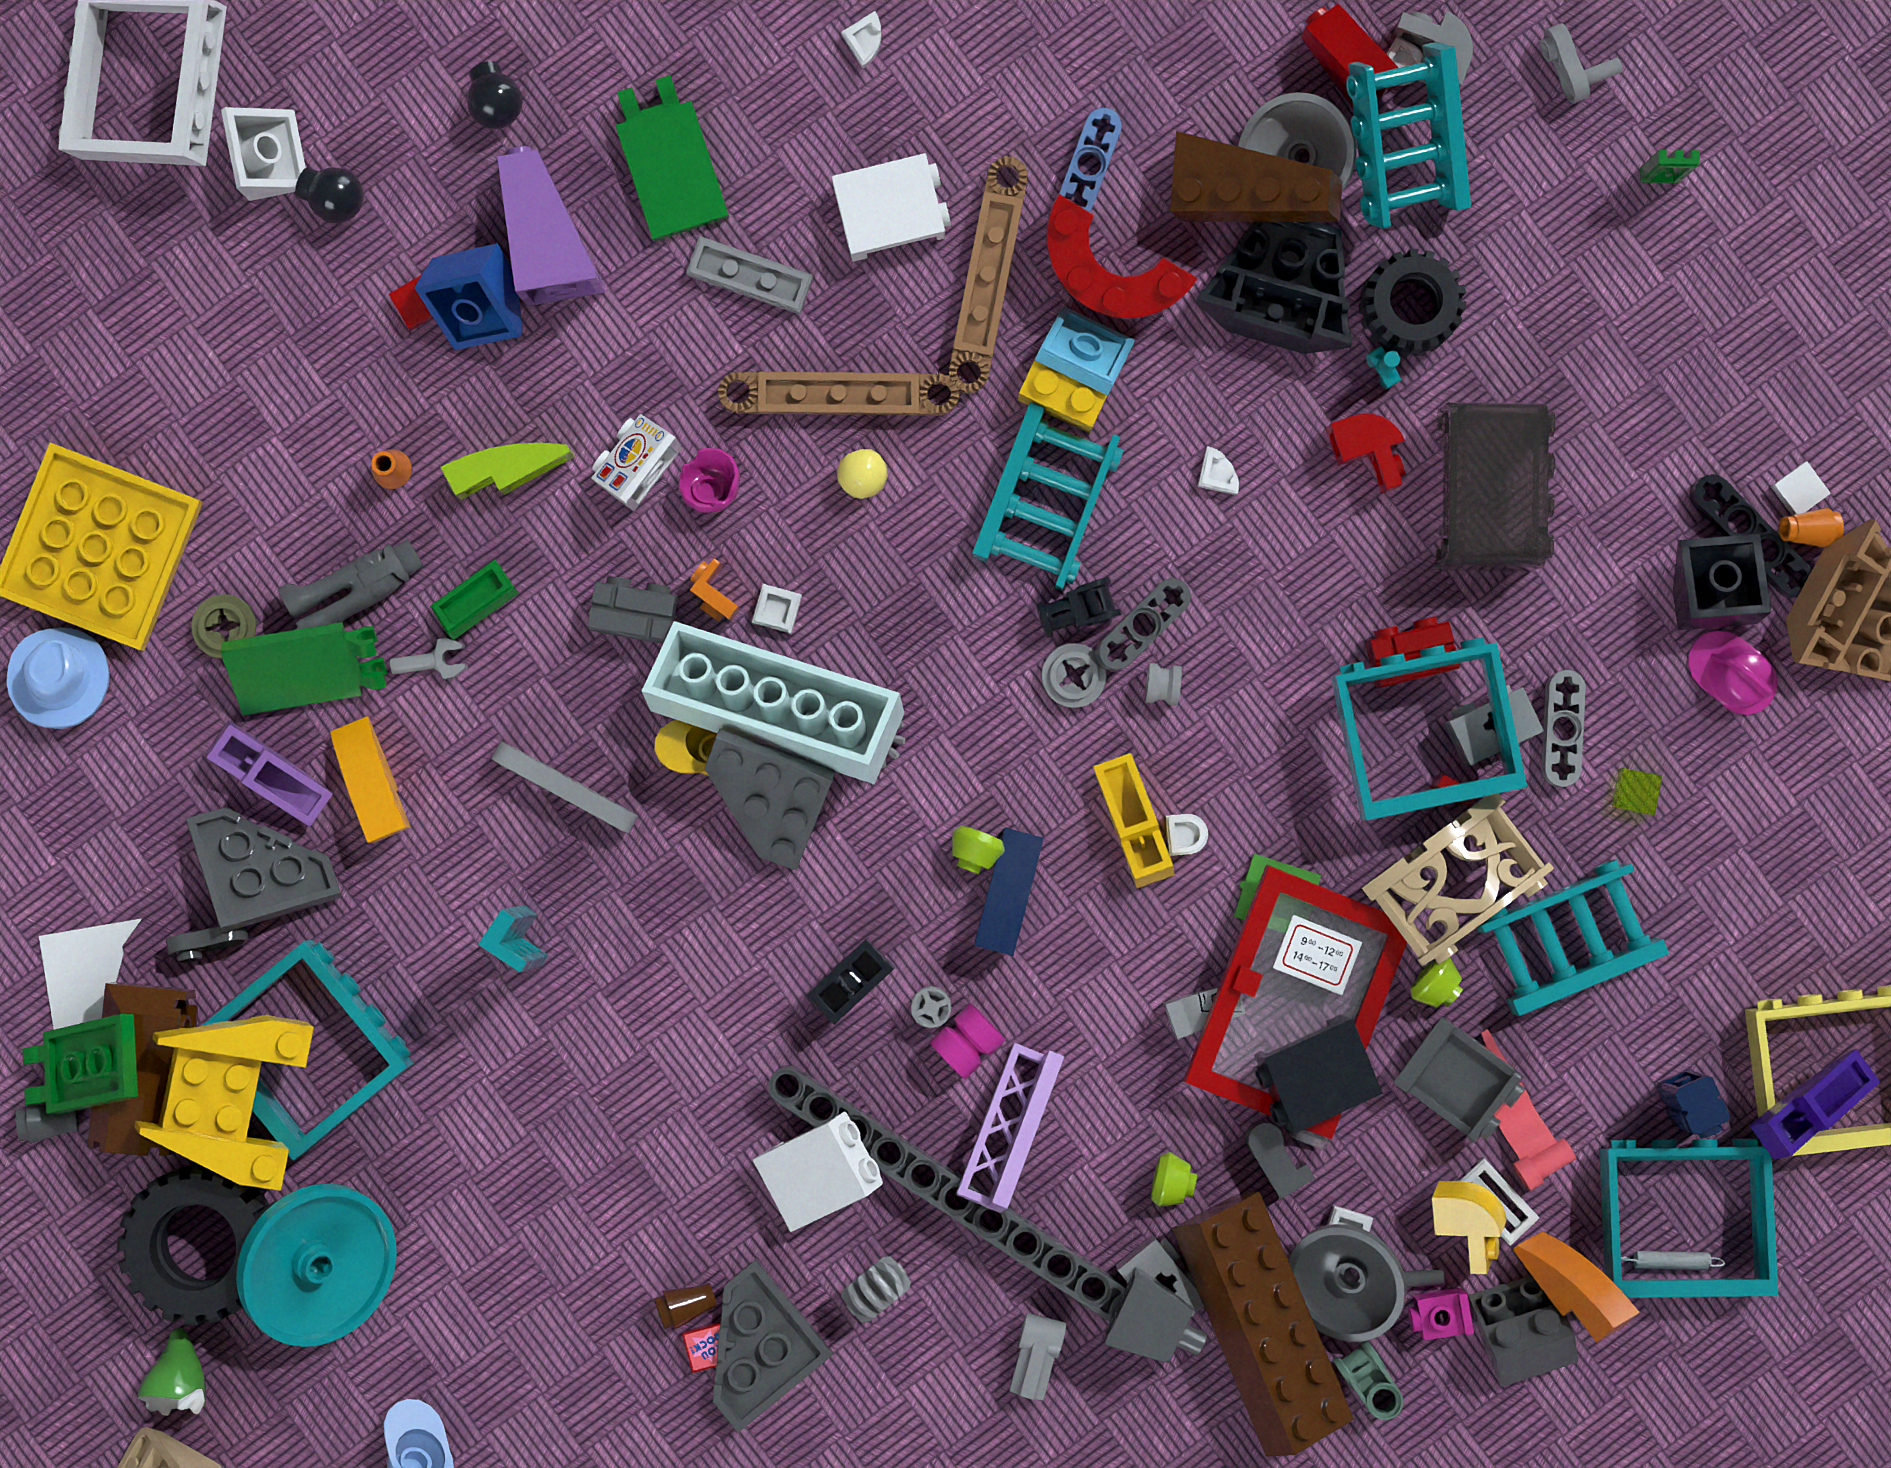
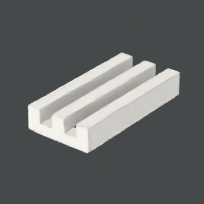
(1472, 1175)

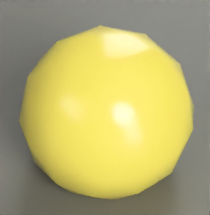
(862, 473)

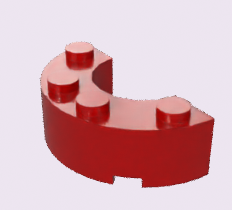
(1096, 287)

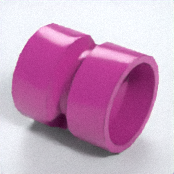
(967, 1041)

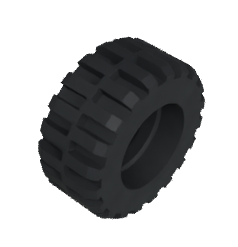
(148, 1251)

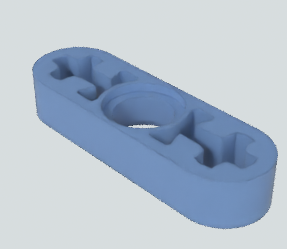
(1109, 141)

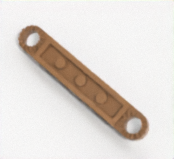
(988, 274)
(838, 393)

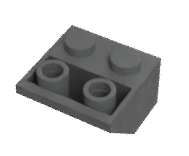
(1522, 1330)

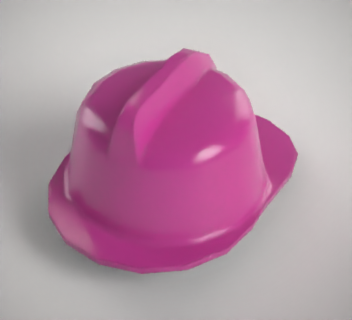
(1732, 672)

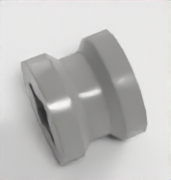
(1163, 684)
(933, 1012)

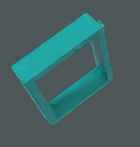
(1431, 658)
(366, 1017)
(1762, 1214)

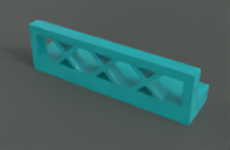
(506, 939)

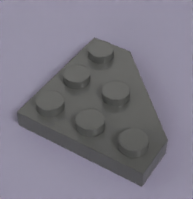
(769, 795)
(256, 870)
(761, 1346)

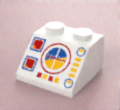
(635, 461)

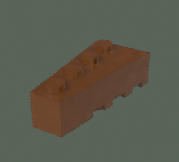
(1245, 185)

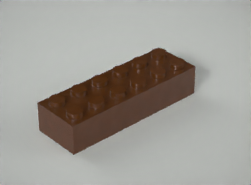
(1263, 1324)

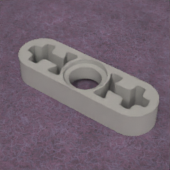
(1553, 698)

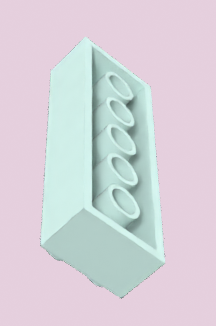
(774, 701)

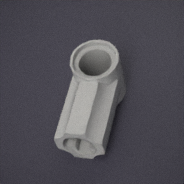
(1039, 1345)

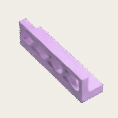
(1024, 1132)

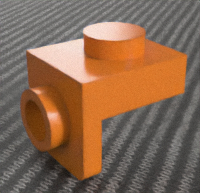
(714, 602)

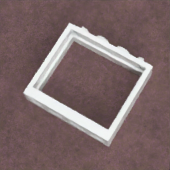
(195, 86)

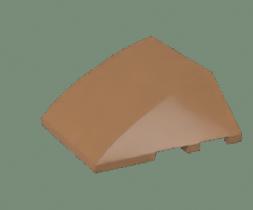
(1846, 607)

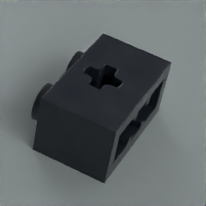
(850, 981)

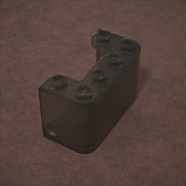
(1496, 486)

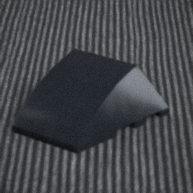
(1283, 287)

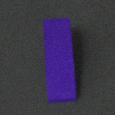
(1815, 1105)

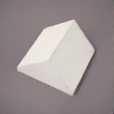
(263, 150)

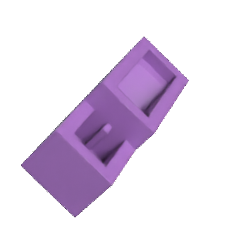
(268, 773)

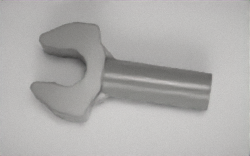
(432, 660)

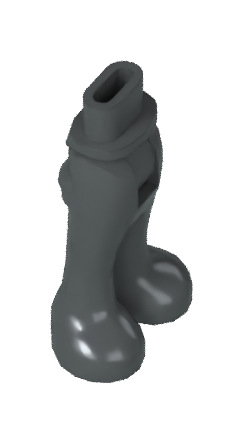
(369, 578)

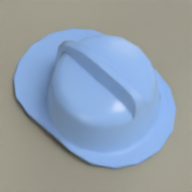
(416, 1437)

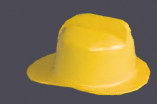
(684, 747)

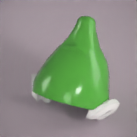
(175, 1378)

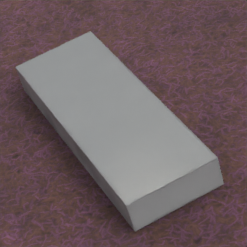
(749, 275)

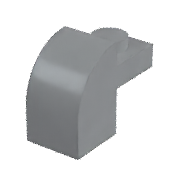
(1420, 30)

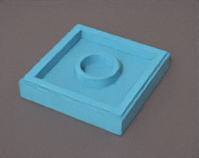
(1085, 350)

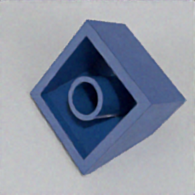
(472, 296)

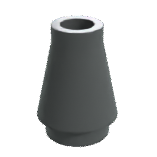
(37, 1125)

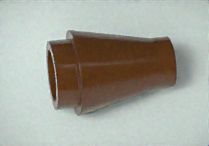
(684, 1304)

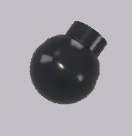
(493, 96)
(331, 193)

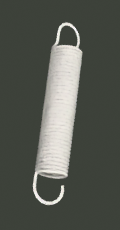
(1672, 1260)

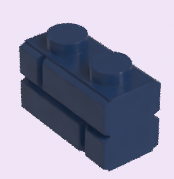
(1693, 1103)

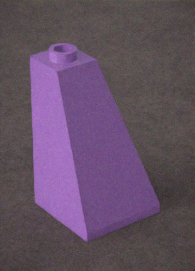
(542, 238)

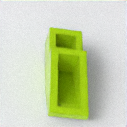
(505, 465)

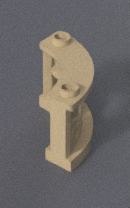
(1484, 825)

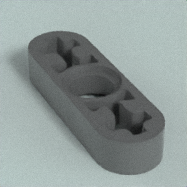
(1171, 612)

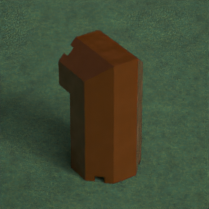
(154, 1011)

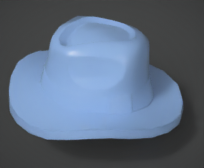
(57, 677)

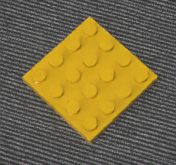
(97, 546)

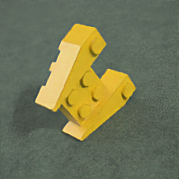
(214, 1093)

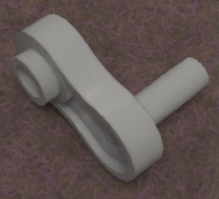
(1575, 81)

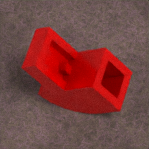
(1372, 437)

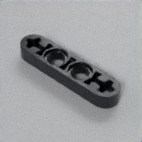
(1756, 525)

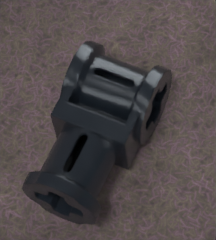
(1081, 606)

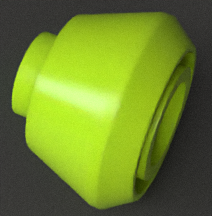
(975, 849)
(1437, 984)
(1172, 1181)

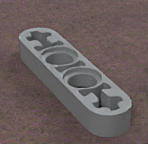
(564, 787)

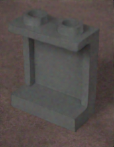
(1461, 1080)

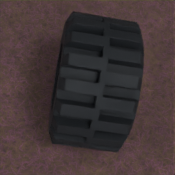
(1435, 279)

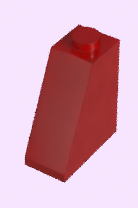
(1339, 41)

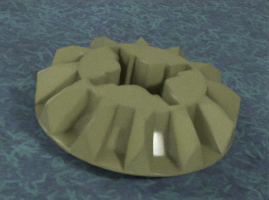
(210, 614)

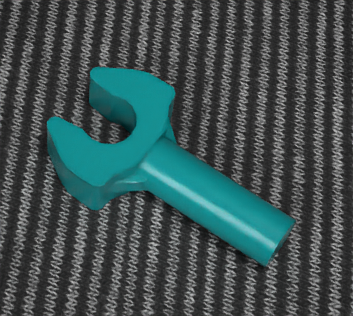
(1385, 366)

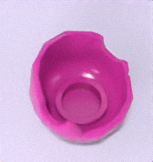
(709, 481)

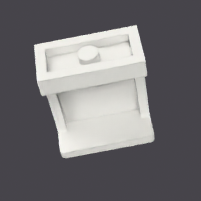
(890, 205)
(818, 1172)

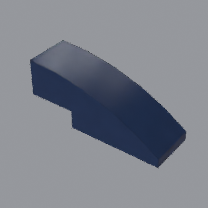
(1008, 892)

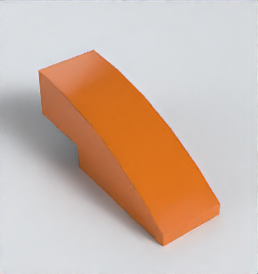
(1576, 1285)

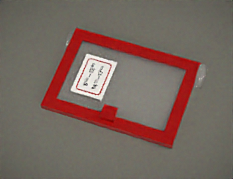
(1290, 971)

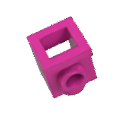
(1428, 1304)

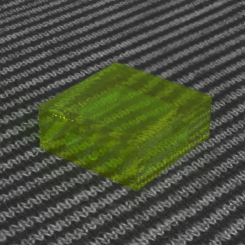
(1637, 791)

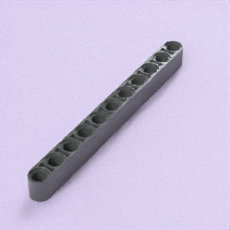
(946, 1178)

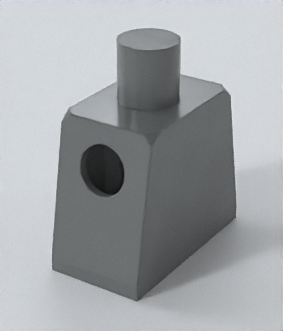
(1152, 1321)

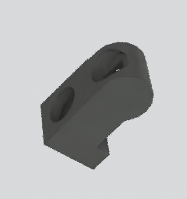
(1267, 1148)

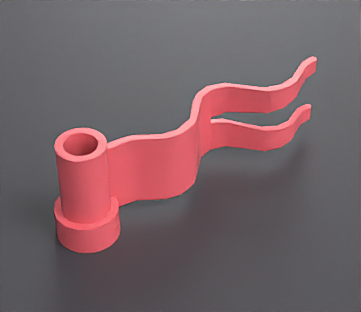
(1530, 1136)

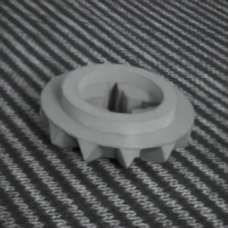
(1054, 673)

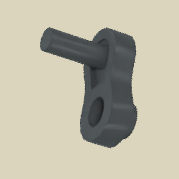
(190, 946)

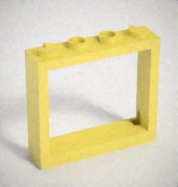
(1809, 1006)

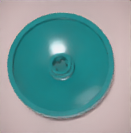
(316, 1265)

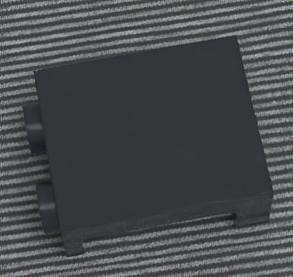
(1317, 1075)

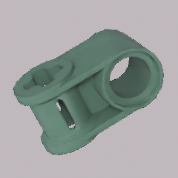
(1368, 1374)

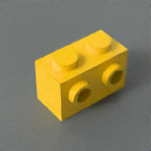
(1062, 397)

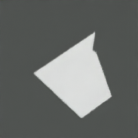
(79, 966)

